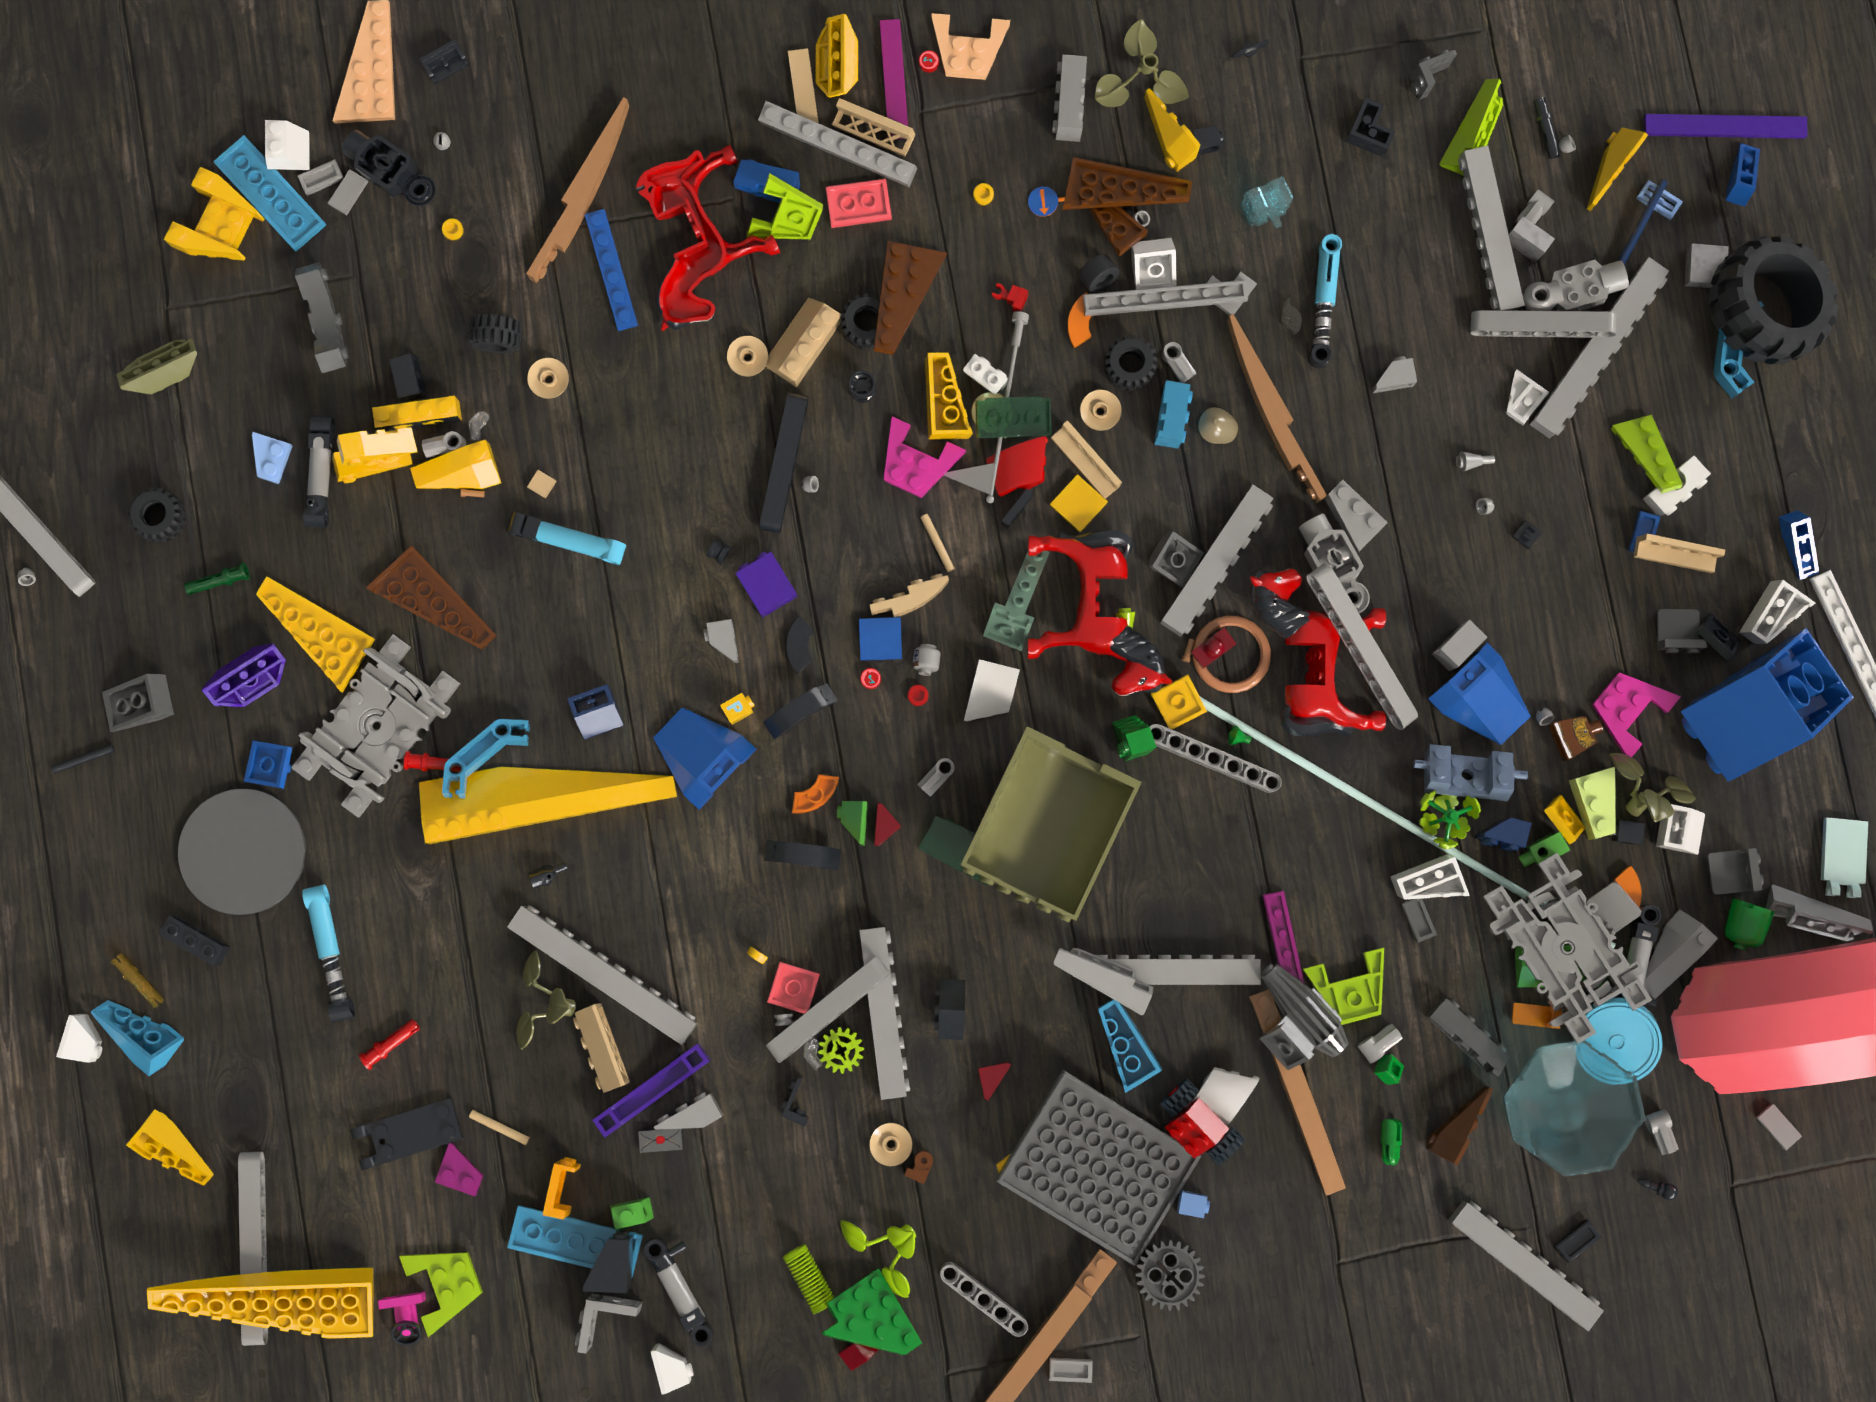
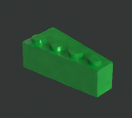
(1133, 738)

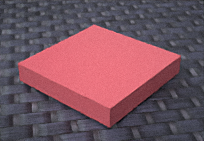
(793, 988)

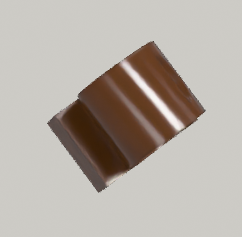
(922, 1166)

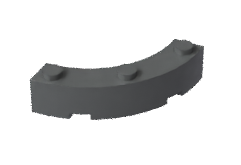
(324, 320)

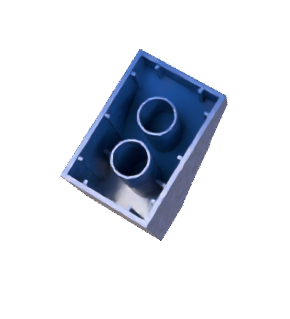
(1767, 707)

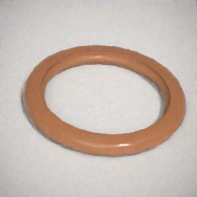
(1265, 654)

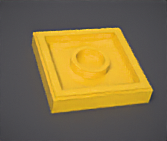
(1078, 503)
(1179, 702)
(1564, 819)

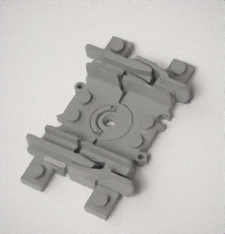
(355, 720)
(1557, 968)

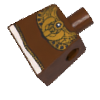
(1574, 735)

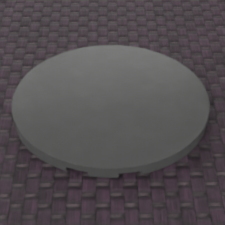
(241, 851)

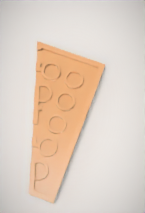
(369, 78)

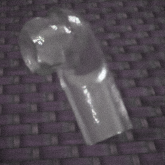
(476, 424)
(810, 1053)

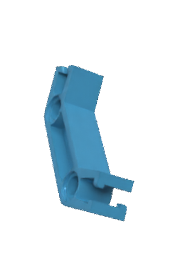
(1732, 359)
(481, 750)

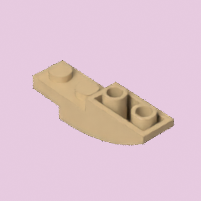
(919, 595)

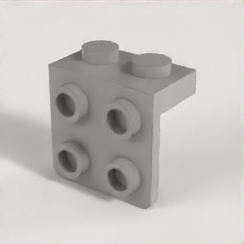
(1614, 907)

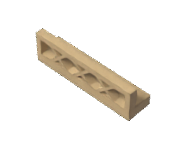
(876, 120)
(1086, 460)
(1677, 552)

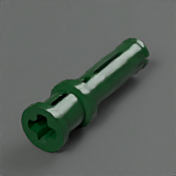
(226, 576)

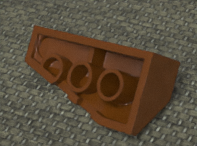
(1451, 1137)

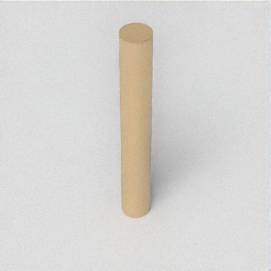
(937, 542)
(499, 1127)

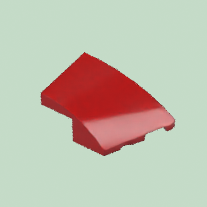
(1020, 466)

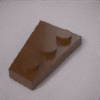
(1119, 227)

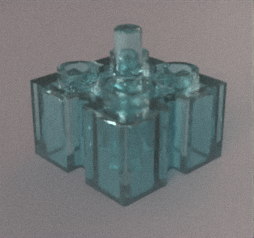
(1267, 201)

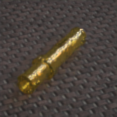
(137, 980)

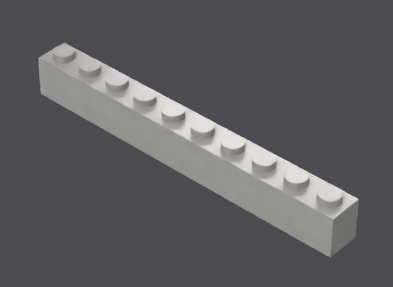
(1598, 350)
(602, 974)

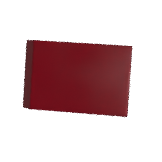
(885, 825)
(991, 1077)
(856, 1355)

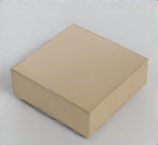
(541, 484)

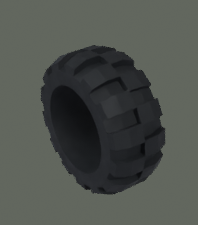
(1802, 281)

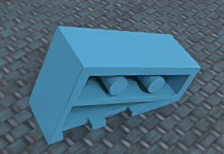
(1173, 414)

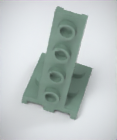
(1009, 622)

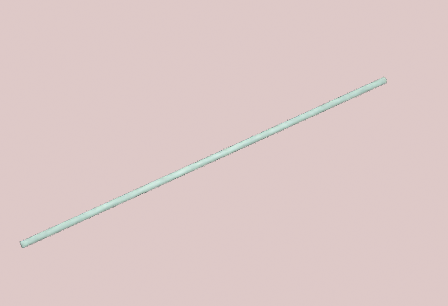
(1365, 799)

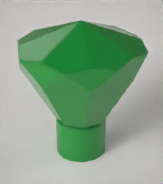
(1237, 736)

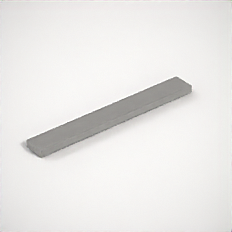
(1165, 298)

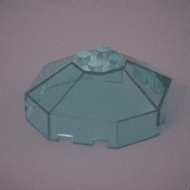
(1574, 1108)

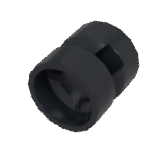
(862, 386)

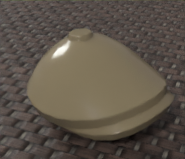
(1217, 426)

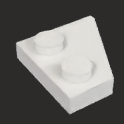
(1524, 397)

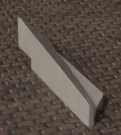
(1816, 916)
(1106, 977)

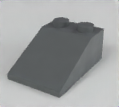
(138, 702)

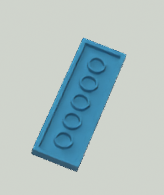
(269, 193)
(562, 1240)

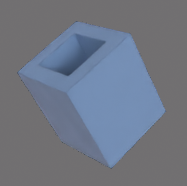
(1192, 1204)

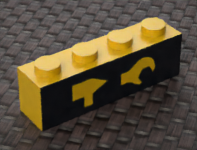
(417, 414)

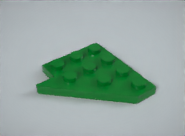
(872, 1317)

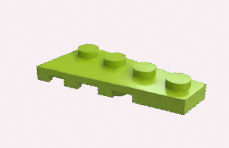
(1649, 450)

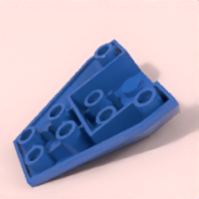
(1483, 697)
(701, 754)

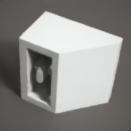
(1681, 830)

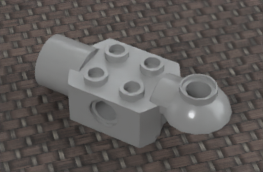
(1577, 287)
(1336, 550)

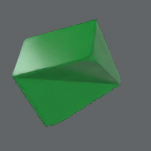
(1389, 1069)

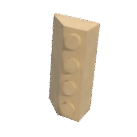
(803, 341)
(601, 1047)

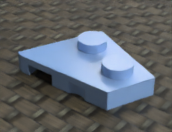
(270, 457)

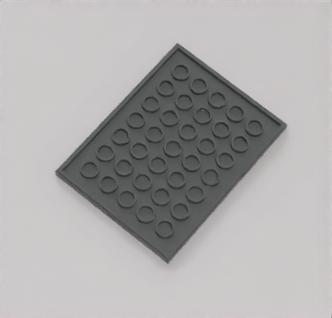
(1097, 1167)

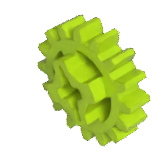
(832, 1054)

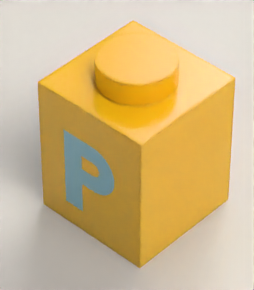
(737, 708)

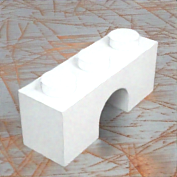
(1692, 475)

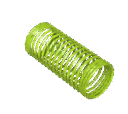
(792, 1255)

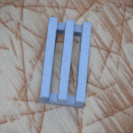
(1663, 211)

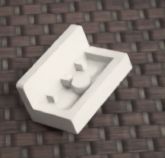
(985, 374)

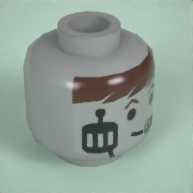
(926, 659)

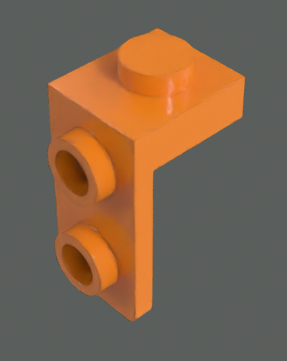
(1534, 1015)

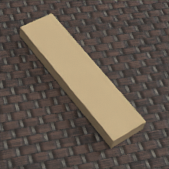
(803, 84)

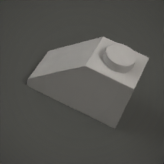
(1397, 376)
(722, 638)

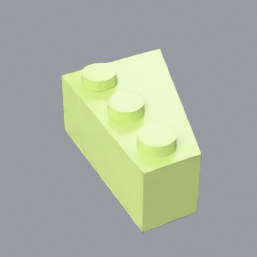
(1596, 802)

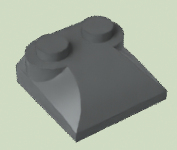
(1175, 558)

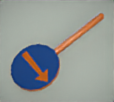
(1043, 201)

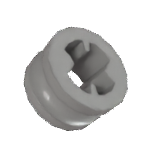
(783, 1019)

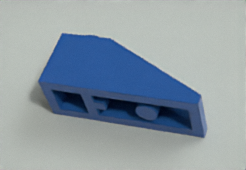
(1743, 175)
(1799, 541)

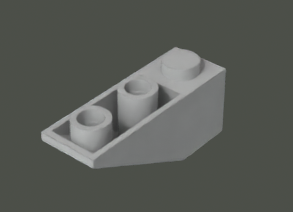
(697, 1115)

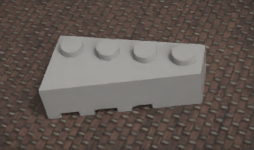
(1071, 98)

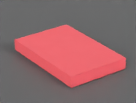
(858, 203)

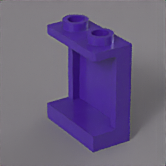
(766, 583)

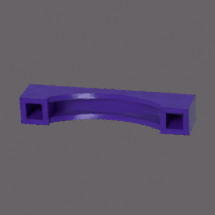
(651, 1090)

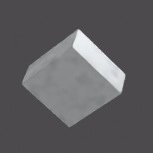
(1529, 239)
(1702, 263)

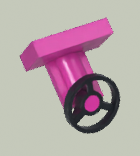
(405, 1315)

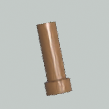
(473, 493)
(1186, 658)

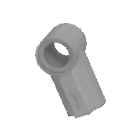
(1536, 207)
(1178, 364)
(442, 444)
(935, 778)
(1375, 1046)
(1660, 1125)

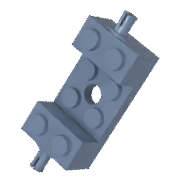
(1490, 776)

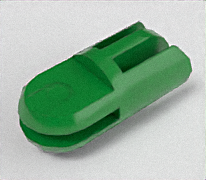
(1391, 1140)

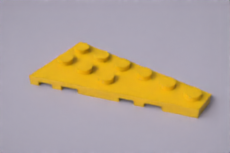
(325, 638)

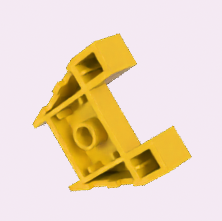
(221, 223)
(373, 453)

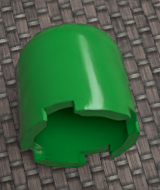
(1747, 924)

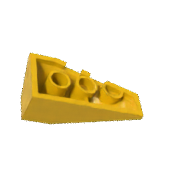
(1175, 140)

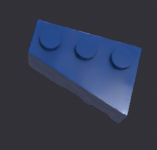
(753, 176)

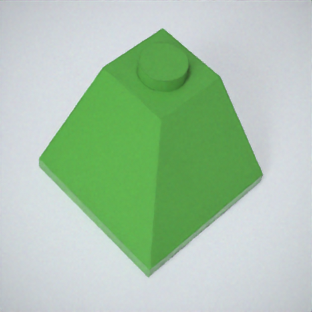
(854, 818)

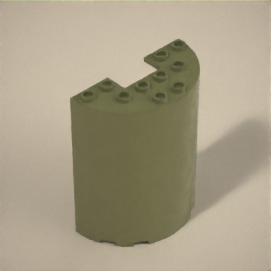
(1050, 825)

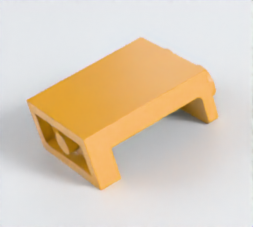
(552, 1207)

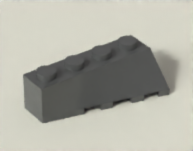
(1468, 1037)

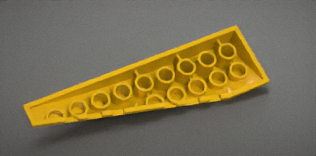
(309, 1301)

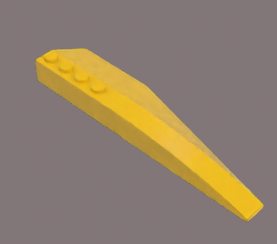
(528, 796)

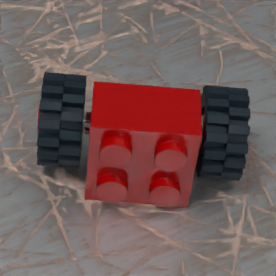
(1198, 1126)

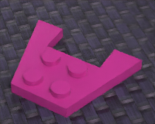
(912, 469)
(1623, 702)

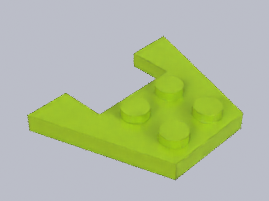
(795, 215)
(1353, 997)
(452, 1281)

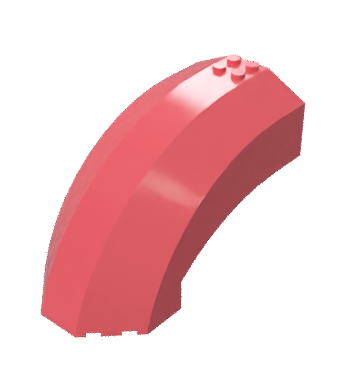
(1781, 1019)

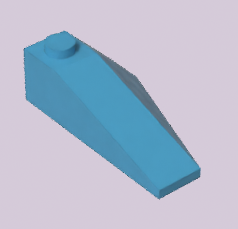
(140, 1039)

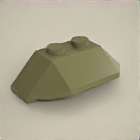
(159, 367)

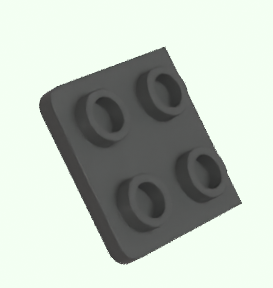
(1422, 78)
(1678, 631)
(1735, 871)

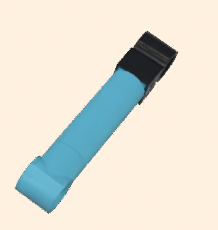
(541, 531)

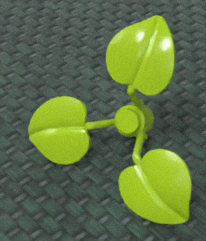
(901, 1238)

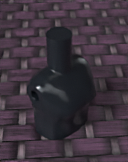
(544, 875)

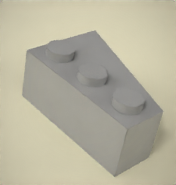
(1354, 515)

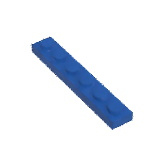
(611, 270)

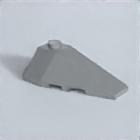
(1678, 948)

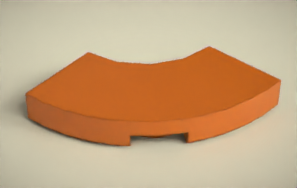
(1078, 324)
(816, 795)
(1630, 883)

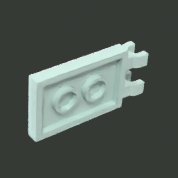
(1844, 855)

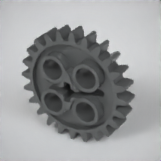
(1183, 1261)

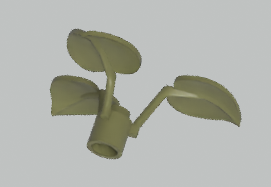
(1141, 42)
(1657, 805)
(558, 1004)

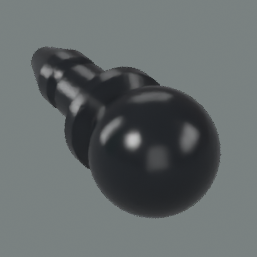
(1667, 1190)

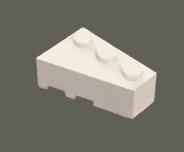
(1774, 611)
(1432, 879)

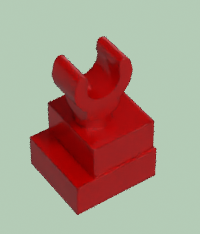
(1016, 296)

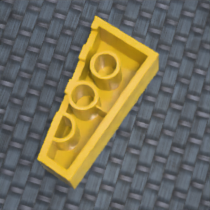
(944, 404)

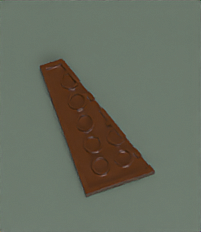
(1107, 185)
(904, 284)
(422, 591)

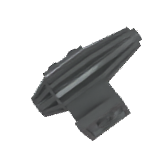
(1306, 1021)

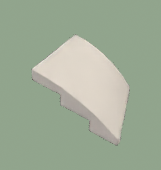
(991, 690)
(1226, 1092)

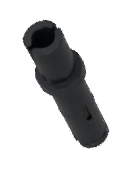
(1544, 120)

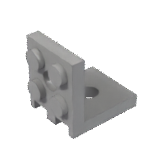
(589, 1315)

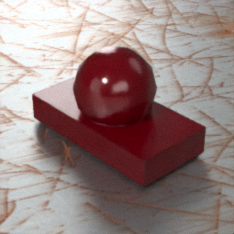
(1213, 648)

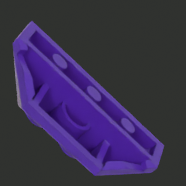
(246, 677)

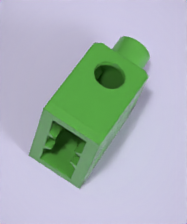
(1552, 844)
(631, 1213)

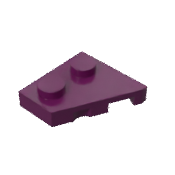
(458, 1172)

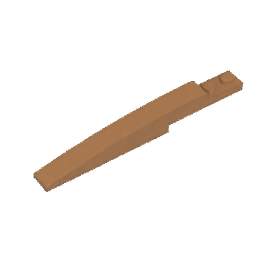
(581, 193)
(1273, 411)
(1301, 1103)
(1053, 1329)

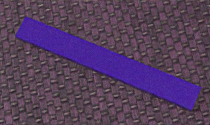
(1725, 126)

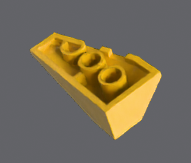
(1618, 152)
(462, 468)
(164, 1141)

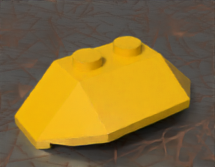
(836, 57)

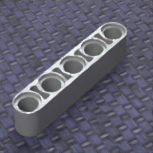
(988, 1308)

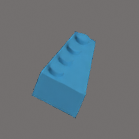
(1130, 1051)

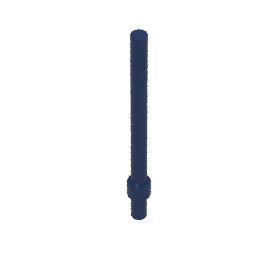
(1642, 221)

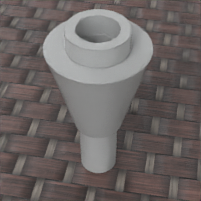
(1467, 461)

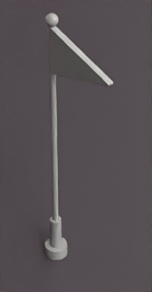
(984, 476)

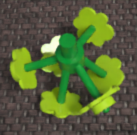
(1455, 826)

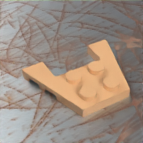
(968, 55)

